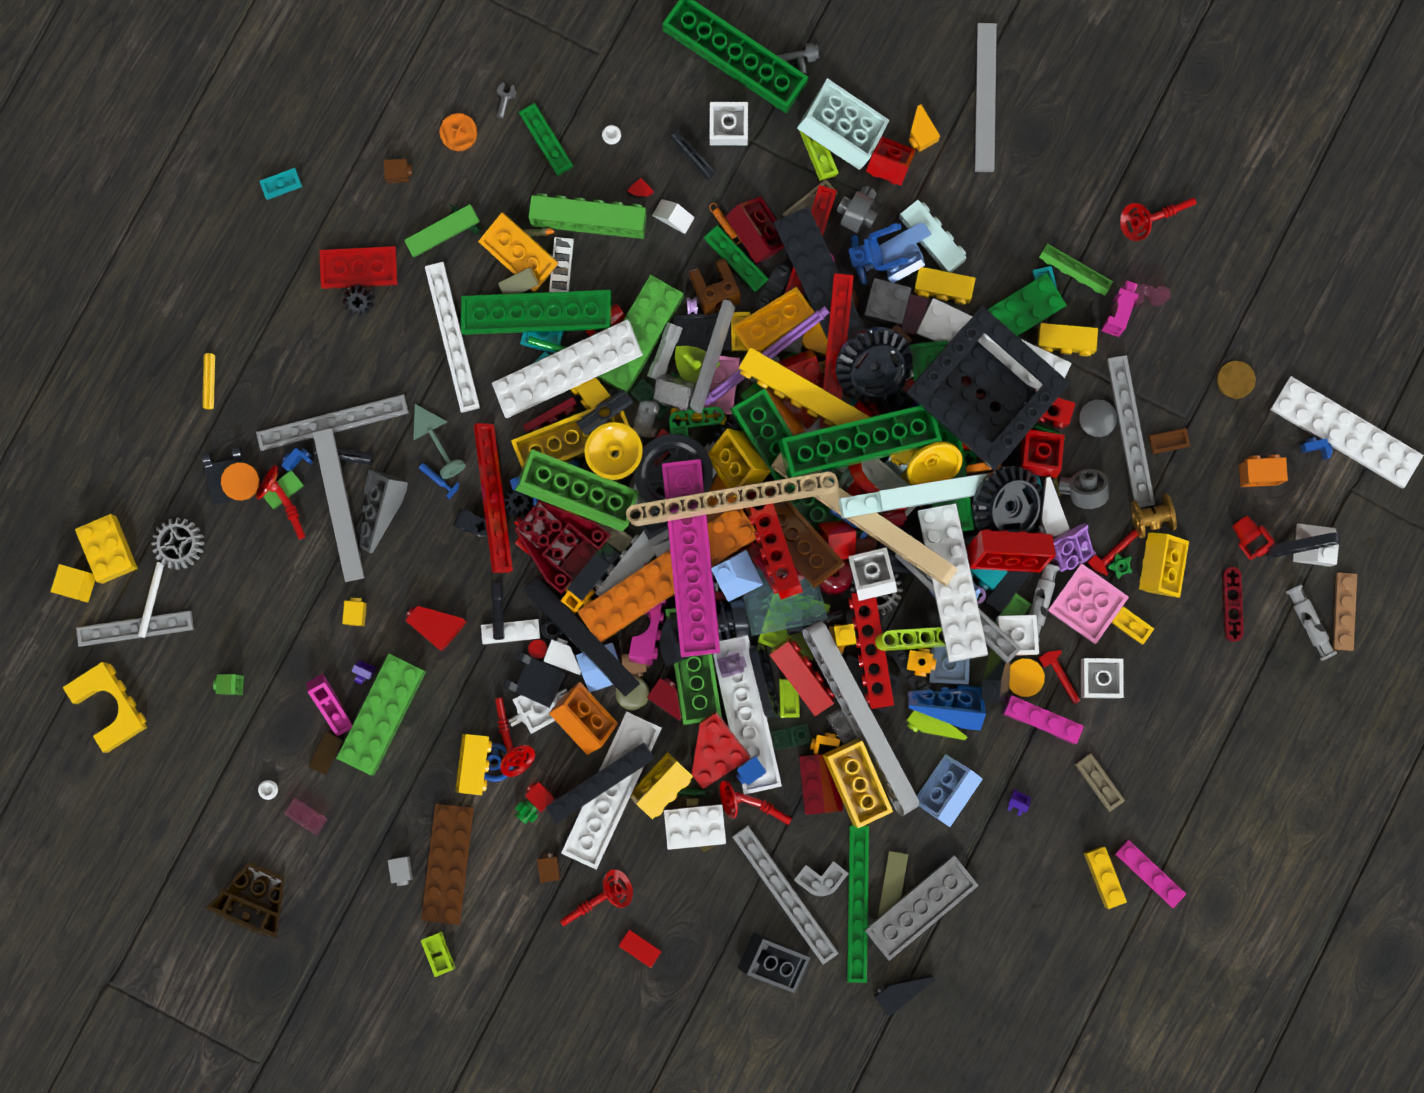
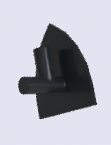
(670, 643)

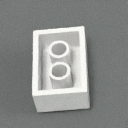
(694, 827)

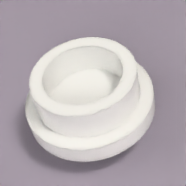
(611, 134)
(268, 789)

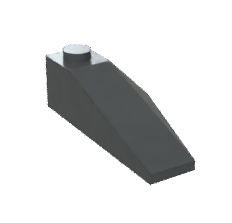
(383, 500)

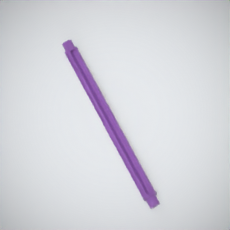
(770, 352)

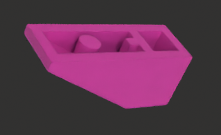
(329, 704)

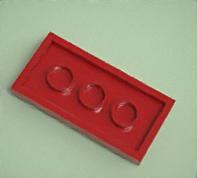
(358, 265)

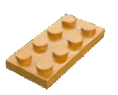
(517, 249)
(773, 321)

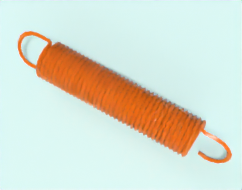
(724, 222)

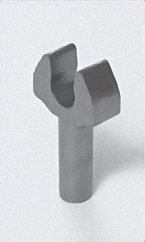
(504, 99)

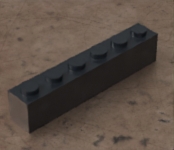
(600, 783)

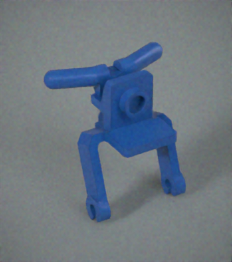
(871, 253)

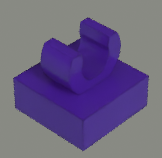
(363, 671)
(1019, 801)

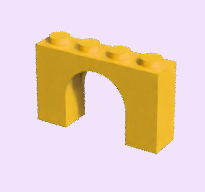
(128, 720)

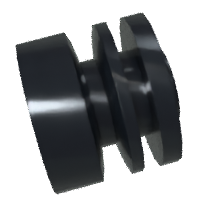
(732, 618)

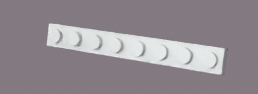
(452, 337)

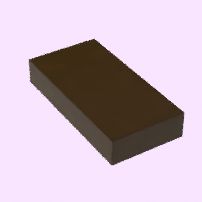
(326, 753)

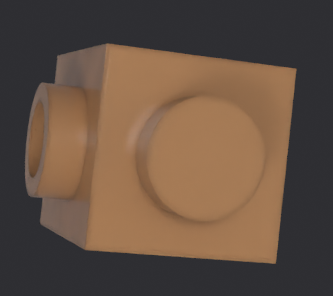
(634, 668)

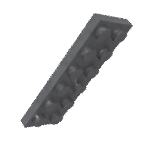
(921, 907)

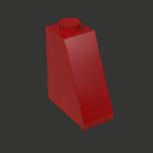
(435, 625)

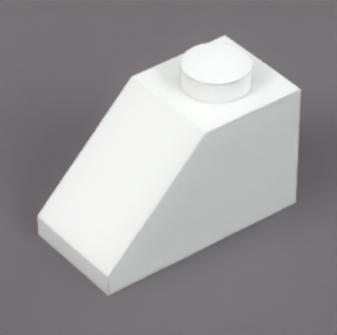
(562, 656)

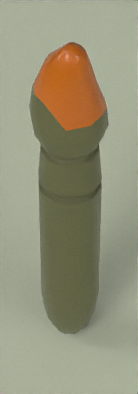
(538, 232)

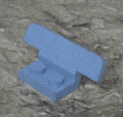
(904, 246)

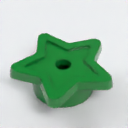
(1121, 570)

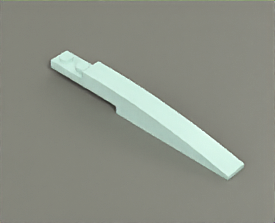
(910, 496)

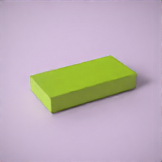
(788, 700)

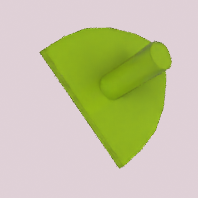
(689, 362)

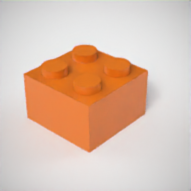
(1263, 472)

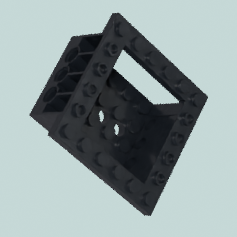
(970, 419)

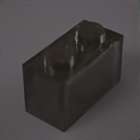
(674, 392)

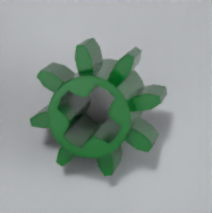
(526, 812)

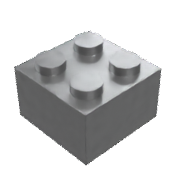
(887, 303)

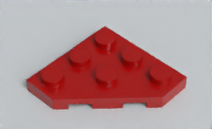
(716, 751)

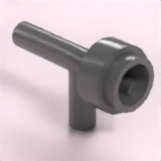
(810, 52)

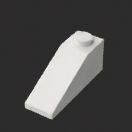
(1052, 516)

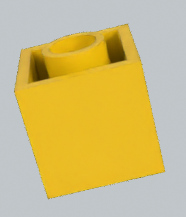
(73, 583)

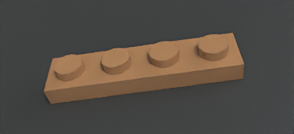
(1344, 611)

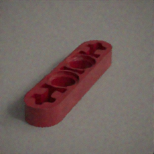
(1235, 604)

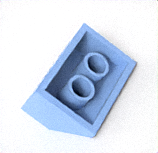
(948, 790)

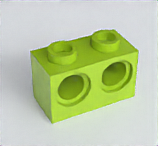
(438, 954)

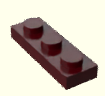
(551, 416)

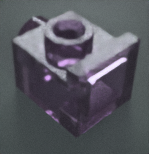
(726, 671)

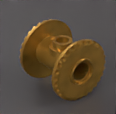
(1154, 518)

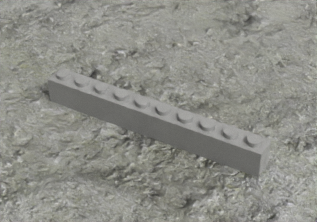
(638, 555)

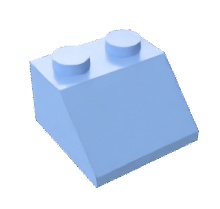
(592, 675)

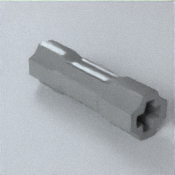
(669, 339)

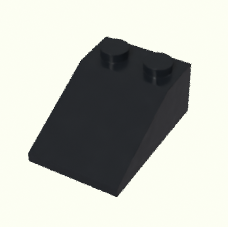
(773, 963)

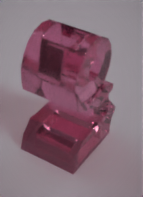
(1156, 296)

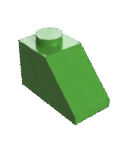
(228, 684)

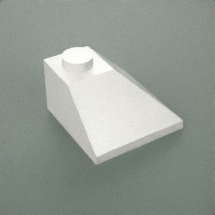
(1323, 556)

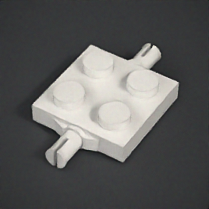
(534, 714)

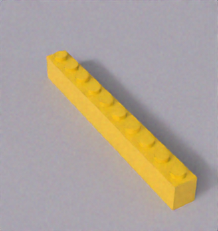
(804, 394)

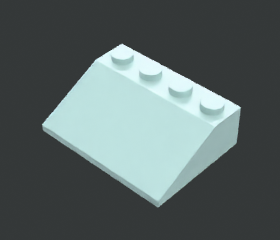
(843, 124)

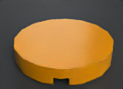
(1026, 677)

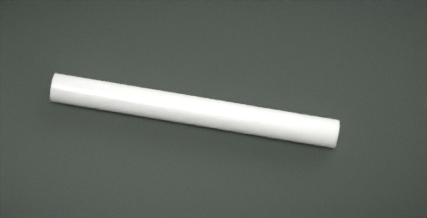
(150, 600)

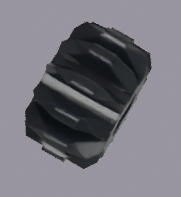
(353, 304)
(513, 506)

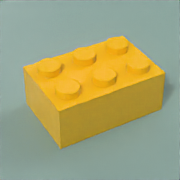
(106, 548)

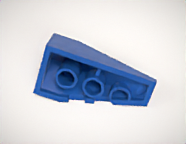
(958, 706)

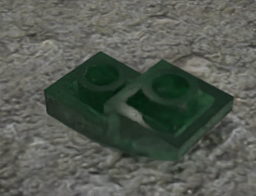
(645, 392)
(790, 737)

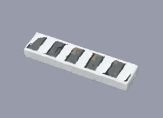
(561, 274)

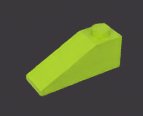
(934, 726)

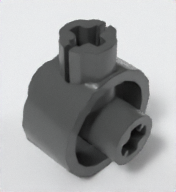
(858, 210)
(1087, 488)

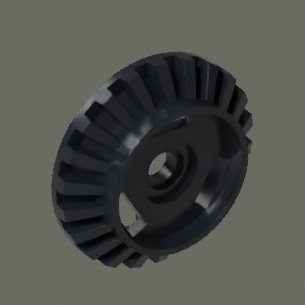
(876, 344)
(682, 448)
(1008, 482)

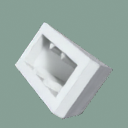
(673, 215)

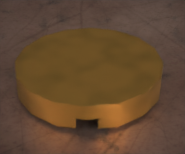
(1236, 379)

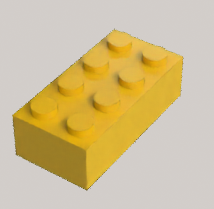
(857, 783)

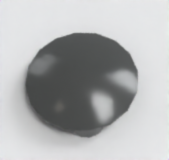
(1098, 418)

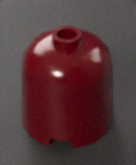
(838, 584)

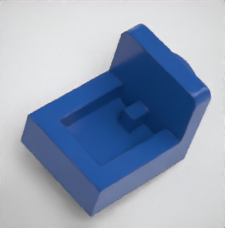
(1313, 444)
(292, 459)

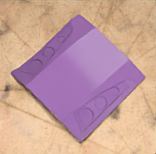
(1072, 548)

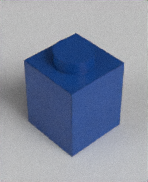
(750, 771)

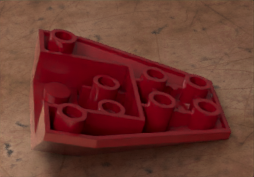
(559, 542)

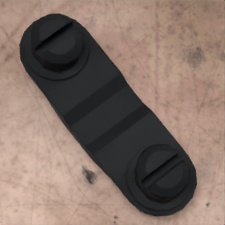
(774, 285)
(917, 682)

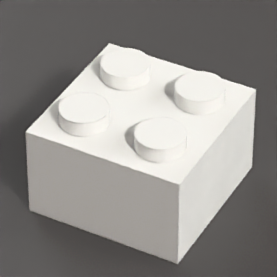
(728, 123)
(872, 574)
(1101, 678)

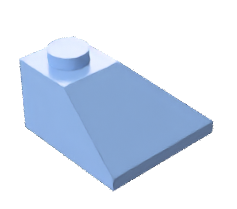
(736, 575)

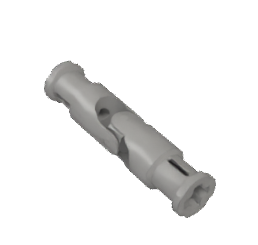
(1044, 586)
(1313, 626)

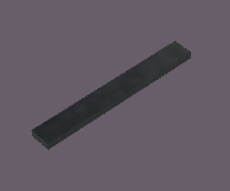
(581, 637)

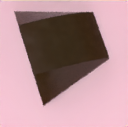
(252, 900)

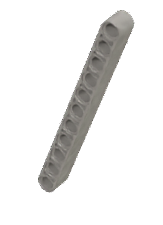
(860, 717)

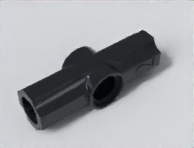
(593, 419)

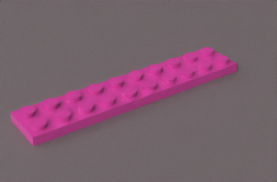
(691, 564)

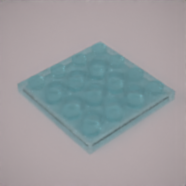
(770, 614)

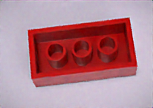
(1010, 551)

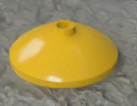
(605, 441)
(934, 463)

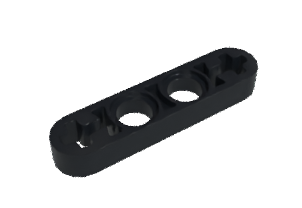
(1303, 545)
(764, 680)

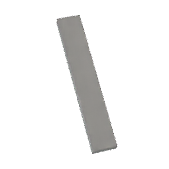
(712, 356)
(129, 628)

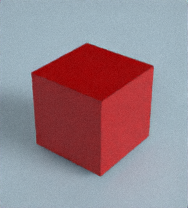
(839, 537)

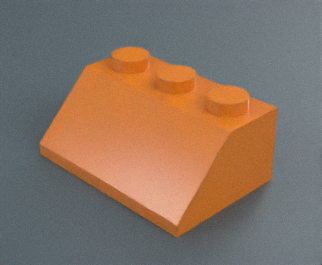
(583, 718)

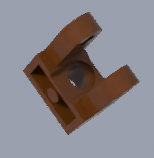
(713, 295)

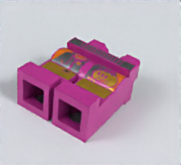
(1121, 309)

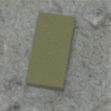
(519, 282)

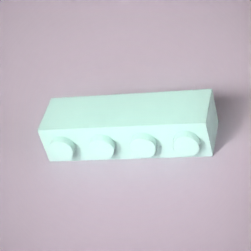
(940, 243)

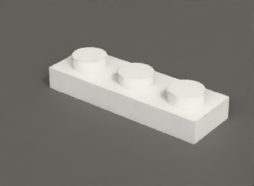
(513, 631)

